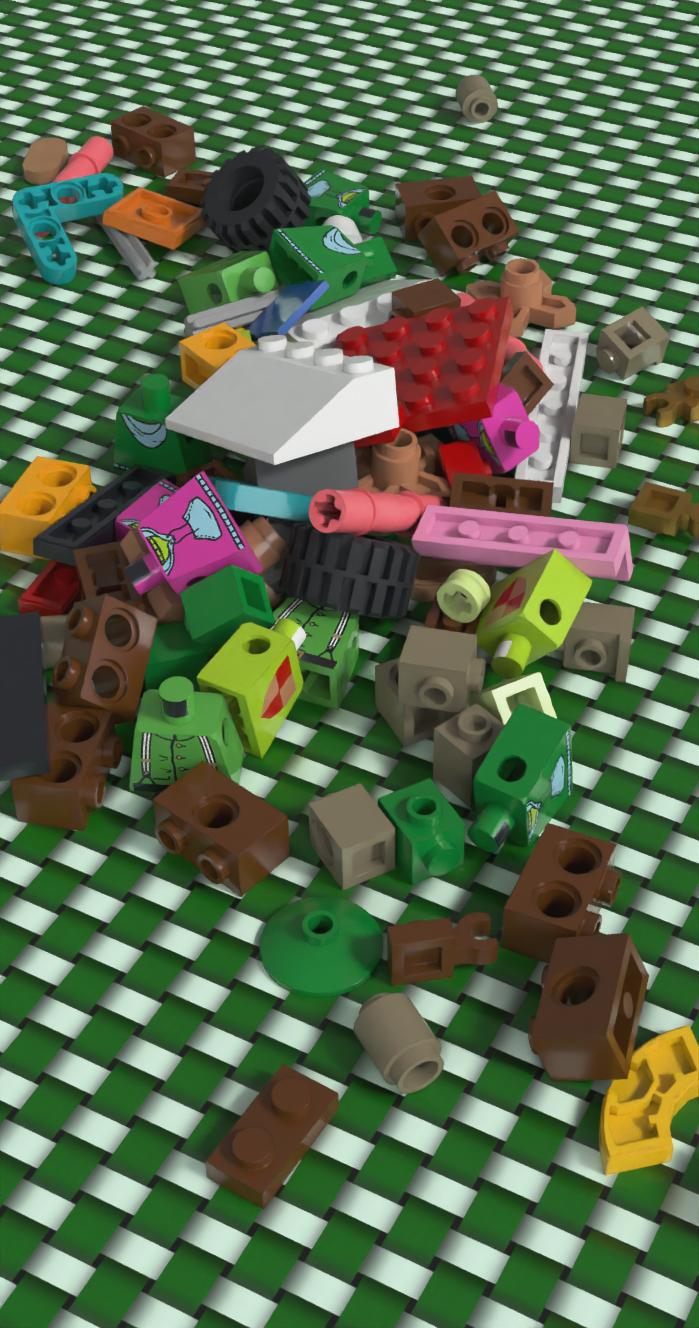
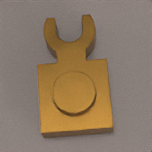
(679, 400)
(664, 511)

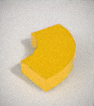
(641, 1108)

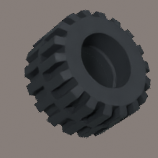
(252, 199)
(349, 572)

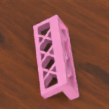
(519, 539)

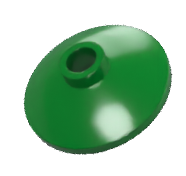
(321, 946)

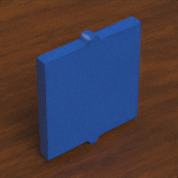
(287, 309)

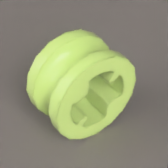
(469, 584)

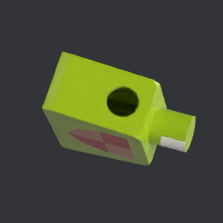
(531, 612)
(258, 678)

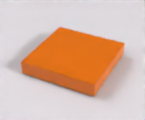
(154, 218)

